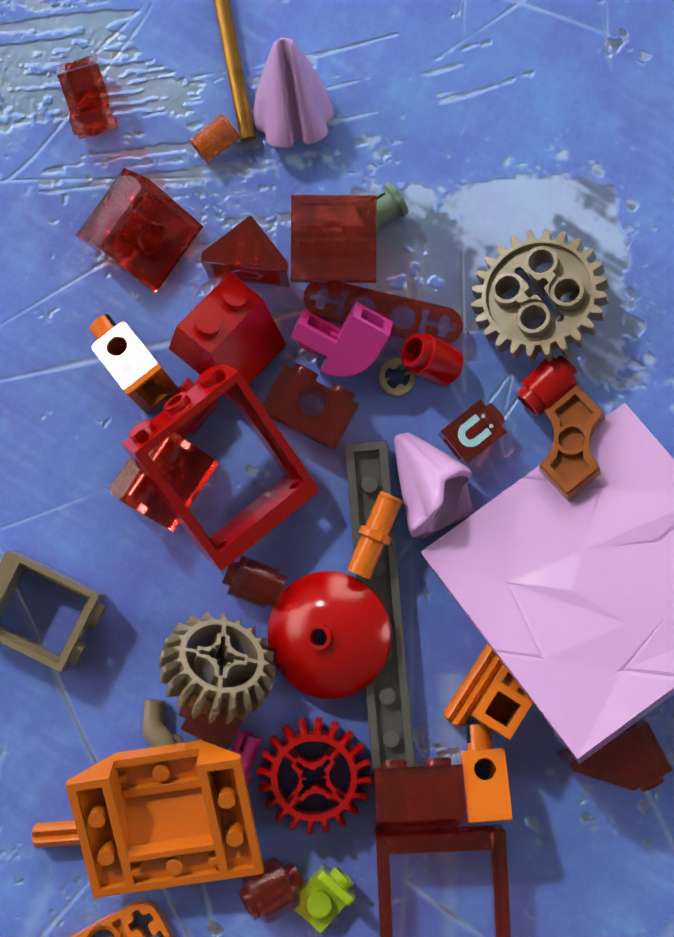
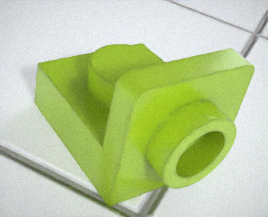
(325, 896)

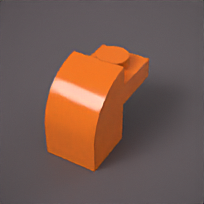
(502, 704)

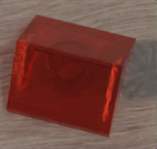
(247, 255)

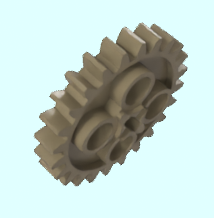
(570, 272)

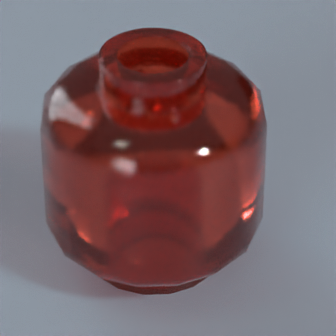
(271, 893)

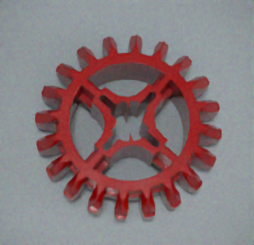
(298, 761)

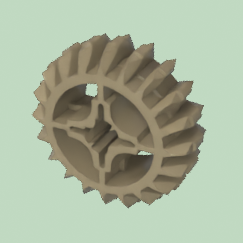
(208, 661)

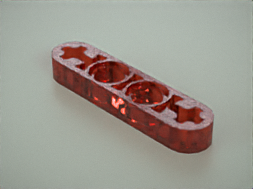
(384, 305)

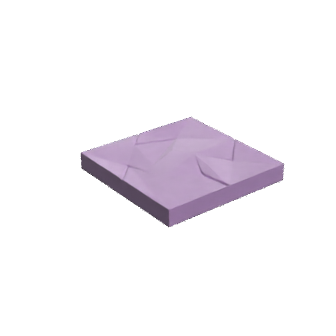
(577, 587)

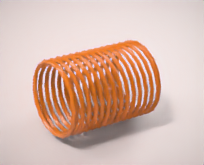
(210, 144)

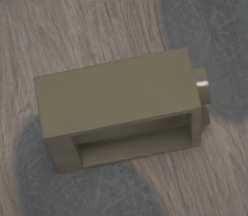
(11, 571)

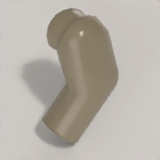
(153, 725)

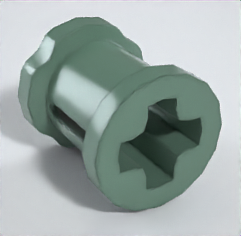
(389, 205)

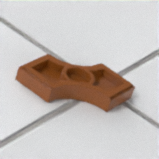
(570, 461)

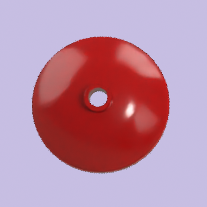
(355, 631)

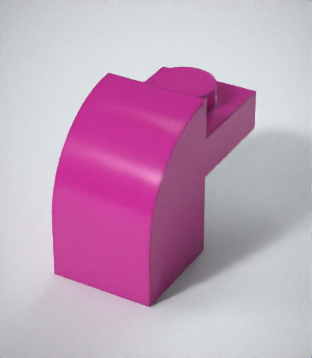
(345, 349)

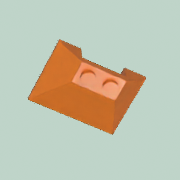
(164, 818)

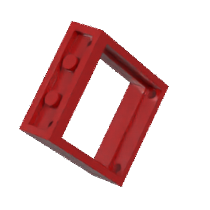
(261, 514)

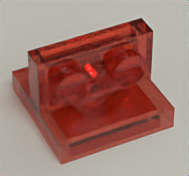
(333, 238)
(183, 466)

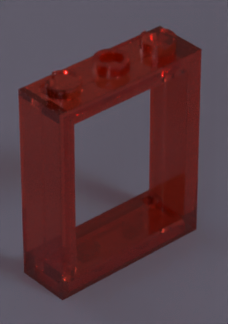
(445, 840)

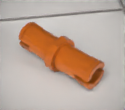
(375, 535)

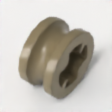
(400, 389)

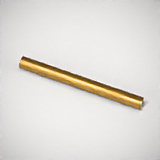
(235, 70)

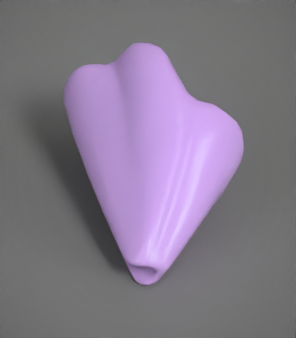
(291, 98)
(431, 486)

